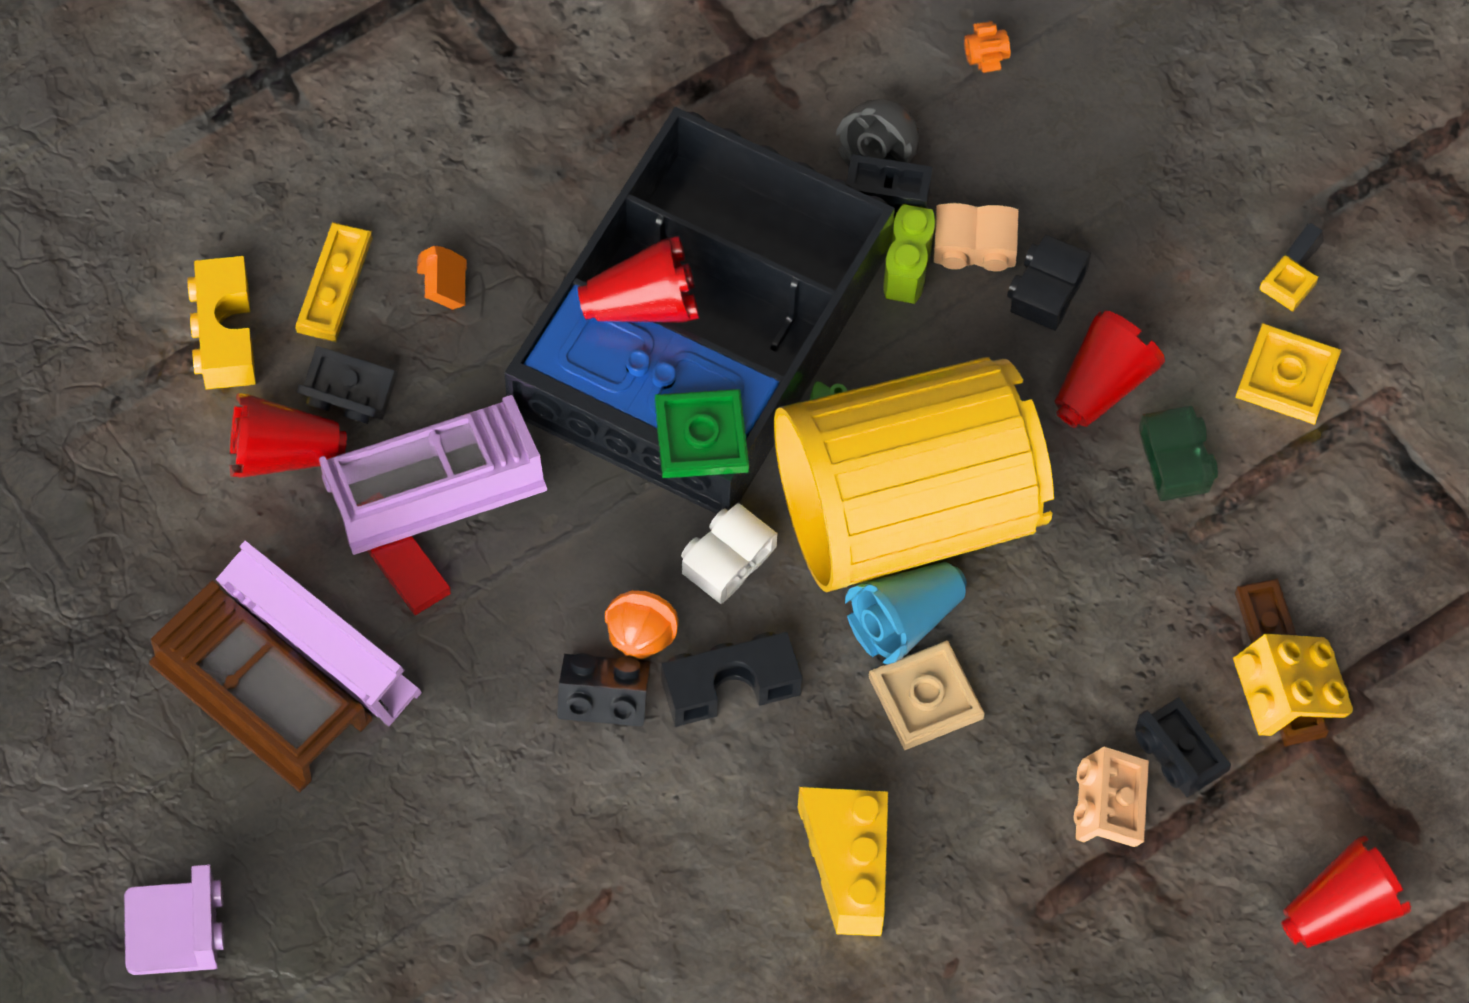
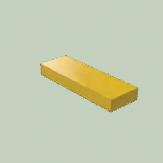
(334, 282)

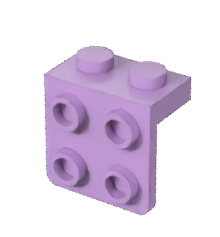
(174, 925)

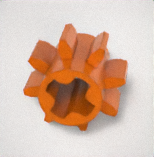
(987, 47)

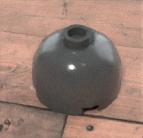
(879, 131)

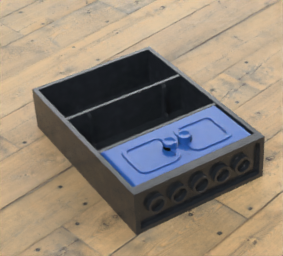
(775, 280)

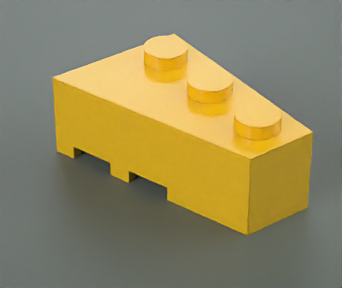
(850, 852)

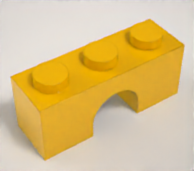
(224, 353)

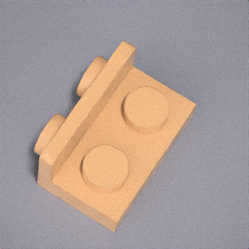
(1112, 797)

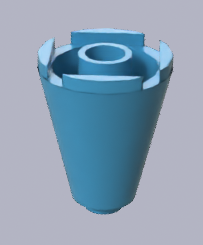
(903, 608)

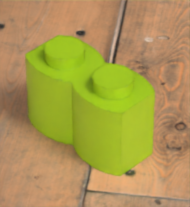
(909, 254)

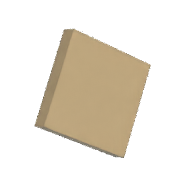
(926, 695)

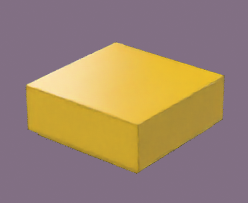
(1288, 283)

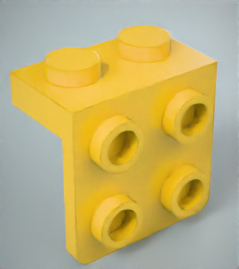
(1291, 679)

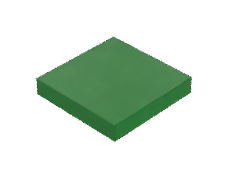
(701, 433)

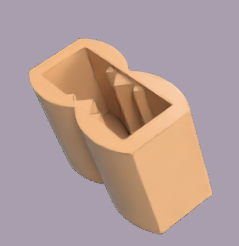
(976, 236)

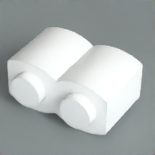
(728, 552)

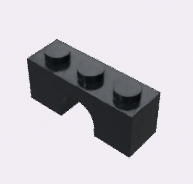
(763, 663)

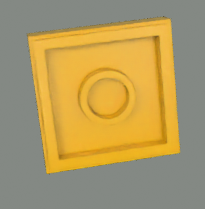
(1288, 373)

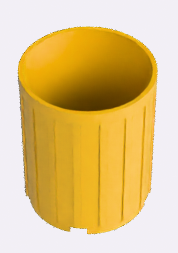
(912, 470)

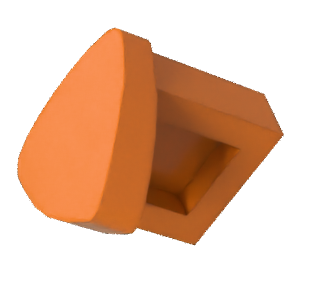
(443, 276)

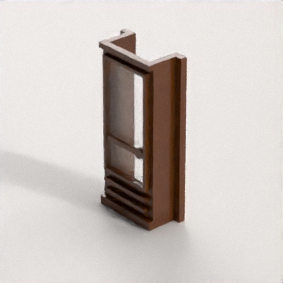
(253, 684)

